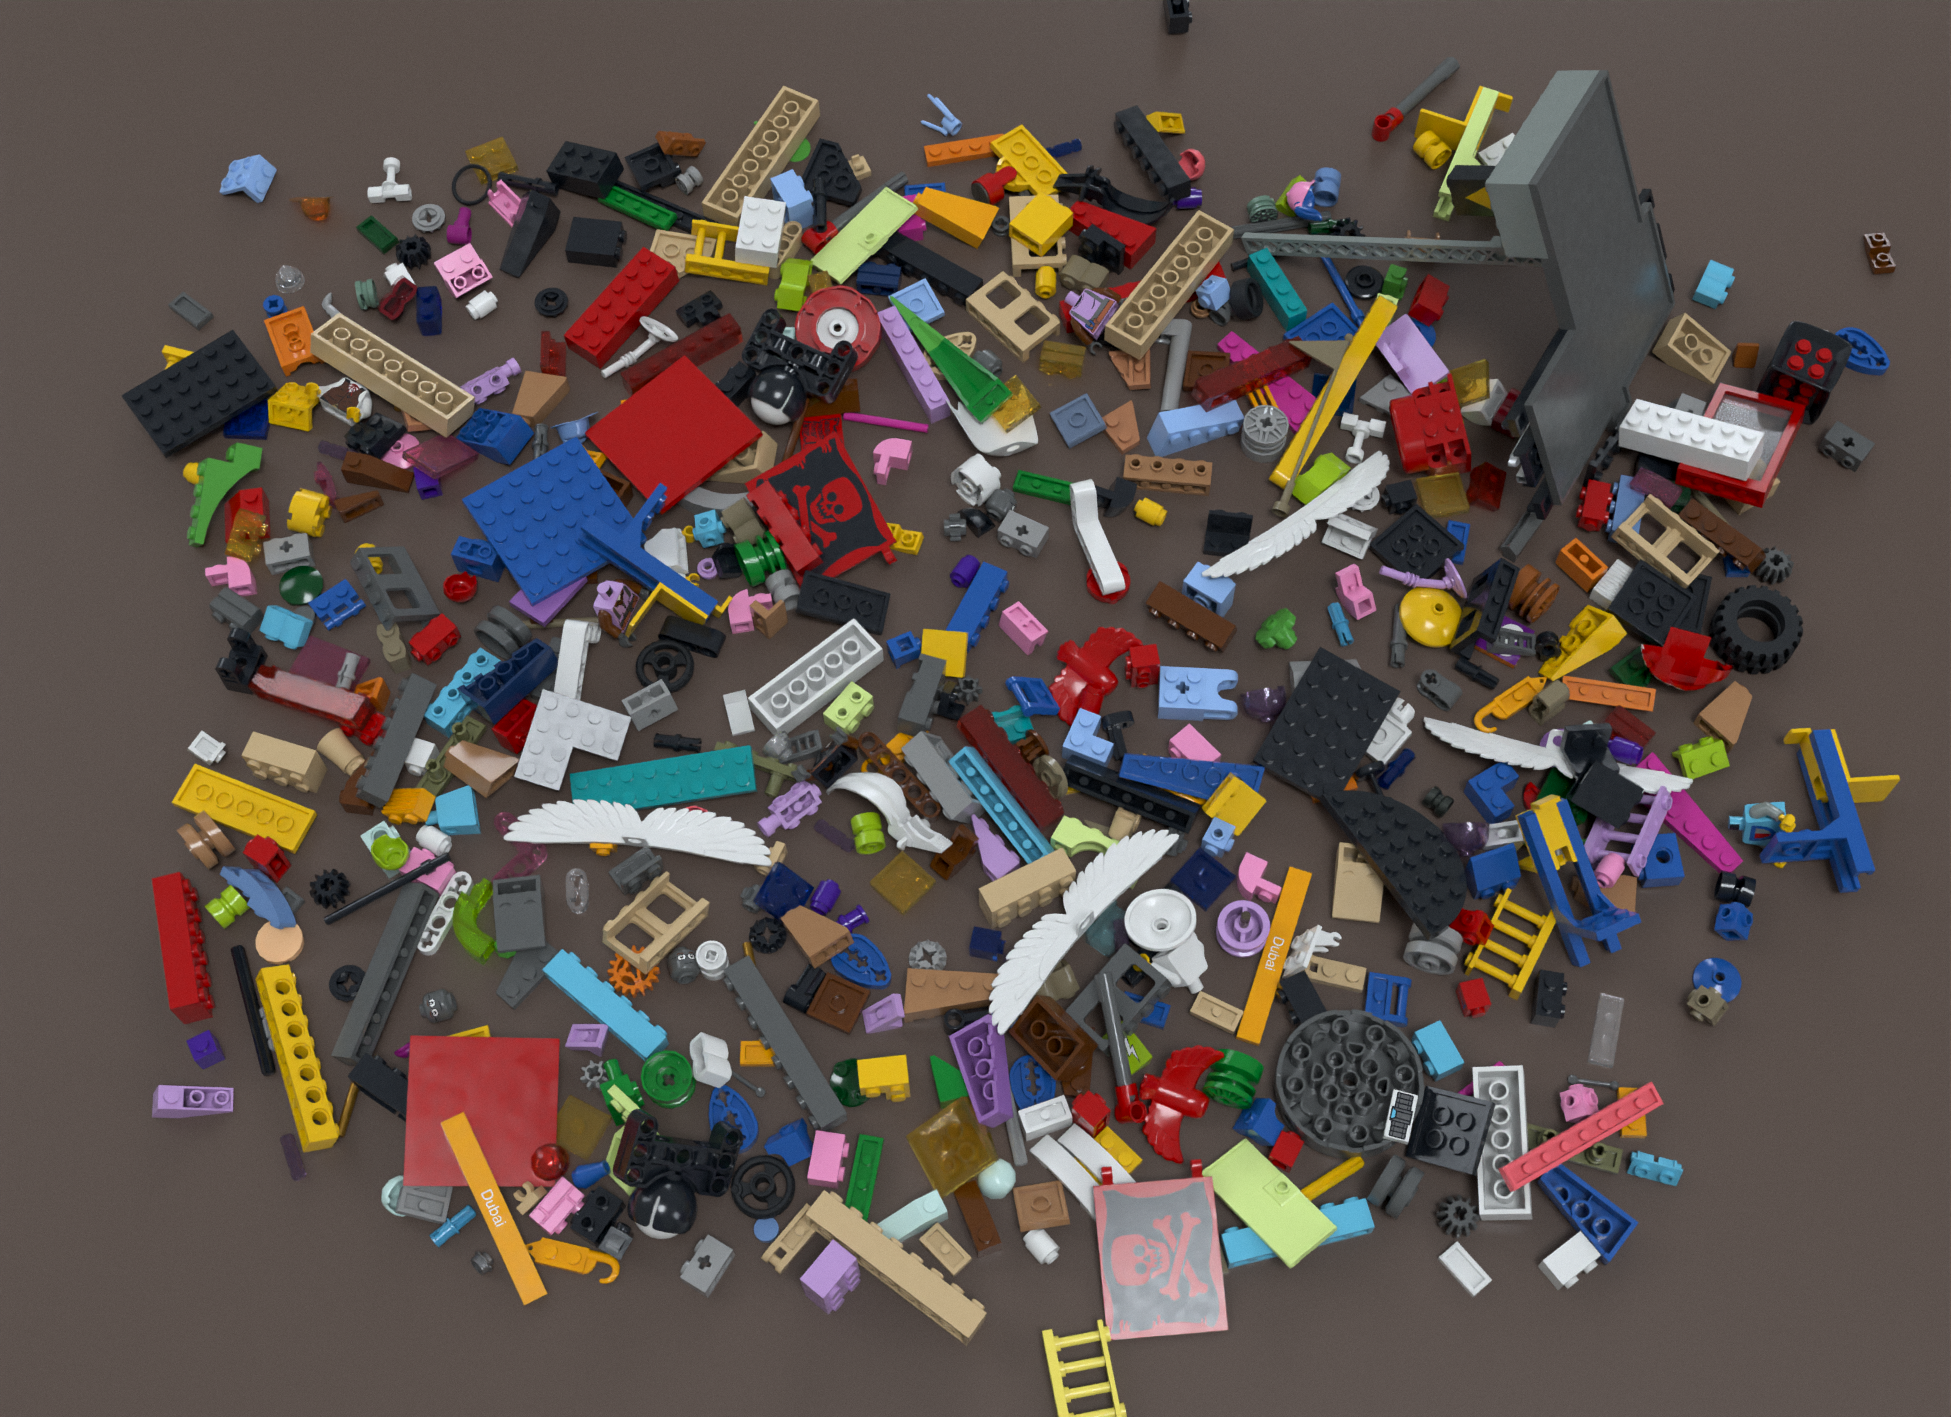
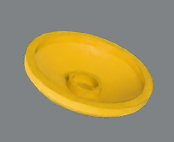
(1422, 619)

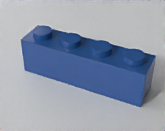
(979, 602)

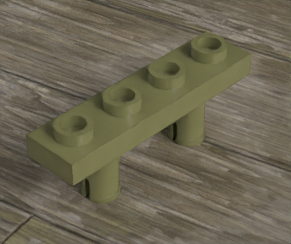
(778, 771)
(437, 776)
(1598, 1156)

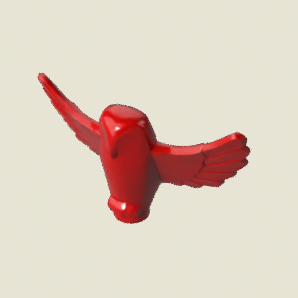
(1089, 665)
(1175, 1097)

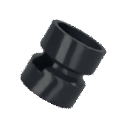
(1736, 889)

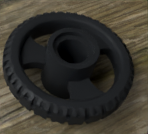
(648, 656)
(775, 1204)

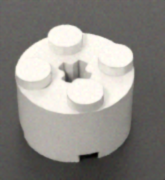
(976, 480)

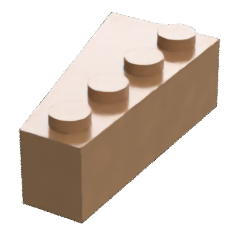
(937, 991)

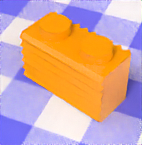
(408, 805)

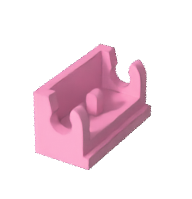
(504, 202)
(1022, 627)

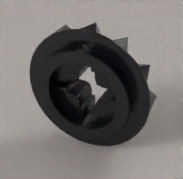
(552, 295)
(776, 941)
(340, 977)

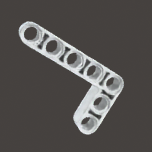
(1093, 538)
(573, 656)

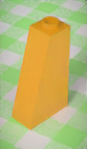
(956, 215)

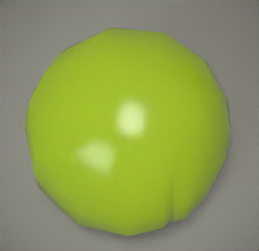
(389, 852)

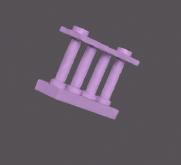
(1603, 832)

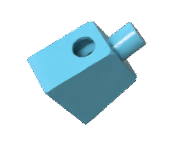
(456, 812)

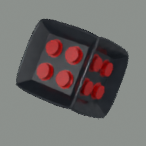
(1806, 367)

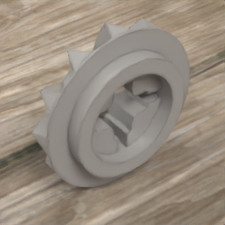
(420, 217)
(930, 947)

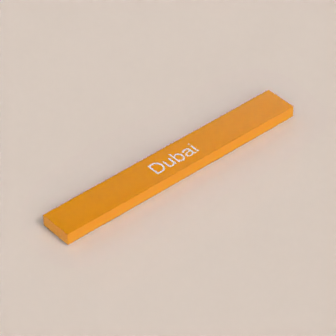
(1273, 956)
(493, 1208)

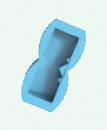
(1713, 284)
(285, 626)

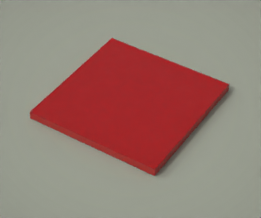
(673, 433)
(503, 1090)

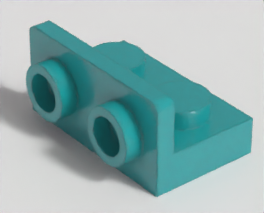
(1013, 723)

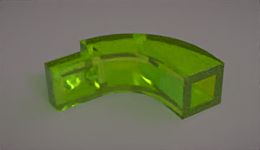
(465, 915)

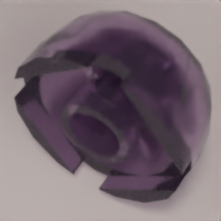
(1264, 703)
(1467, 836)

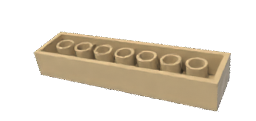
(762, 155)
(1168, 284)
(392, 374)
(897, 1268)

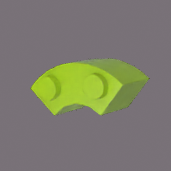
(793, 284)
(1320, 477)

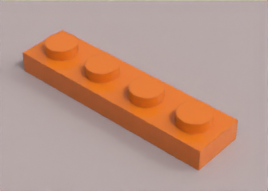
(960, 150)
(1610, 693)

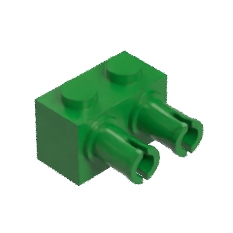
(623, 1082)

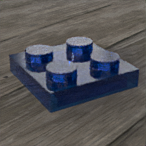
(782, 891)

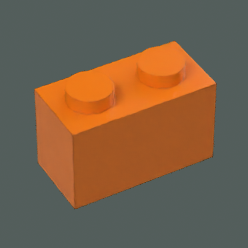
(1581, 564)

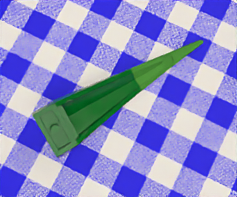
(973, 383)

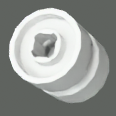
(712, 960)

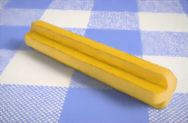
(1332, 1177)

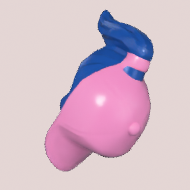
(1302, 201)

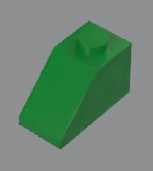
(948, 1082)

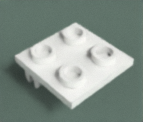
(1305, 945)

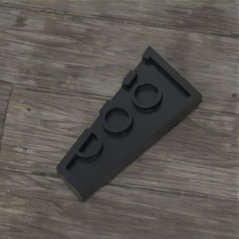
(1603, 457)

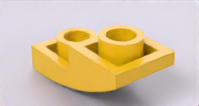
(907, 540)

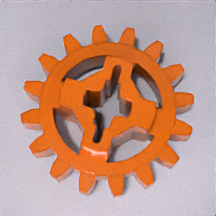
(622, 976)

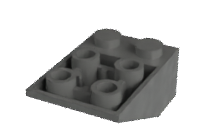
(519, 913)

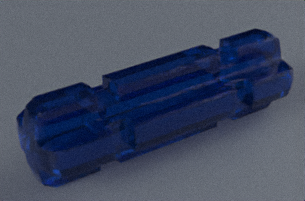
(1065, 148)

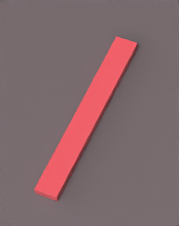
(1580, 1136)

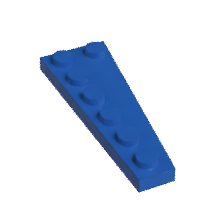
(1187, 776)

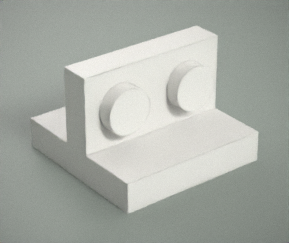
(1349, 535)

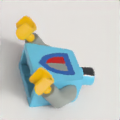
(1761, 823)

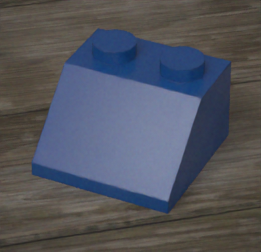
(1493, 872)

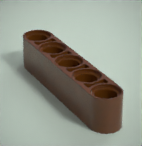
(895, 767)

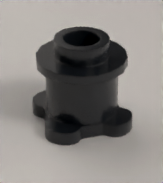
(1547, 645)

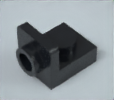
(726, 561)
(948, 705)

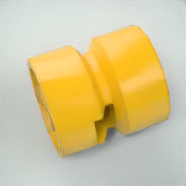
(1431, 149)

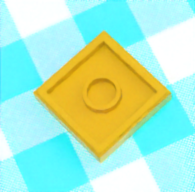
(949, 647)

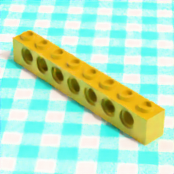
(311, 1135)

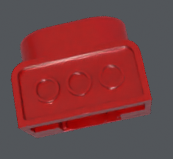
(1431, 430)

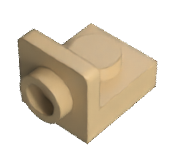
(778, 854)

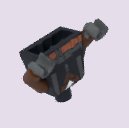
(831, 761)

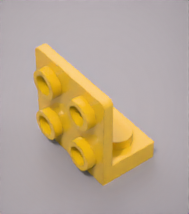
(292, 407)
(1234, 803)

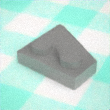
(424, 1202)

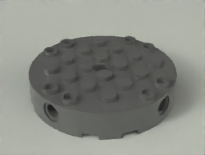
(1311, 1087)

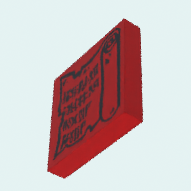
(819, 427)

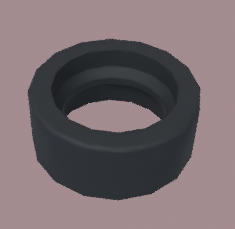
(1246, 298)

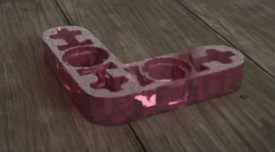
(524, 848)

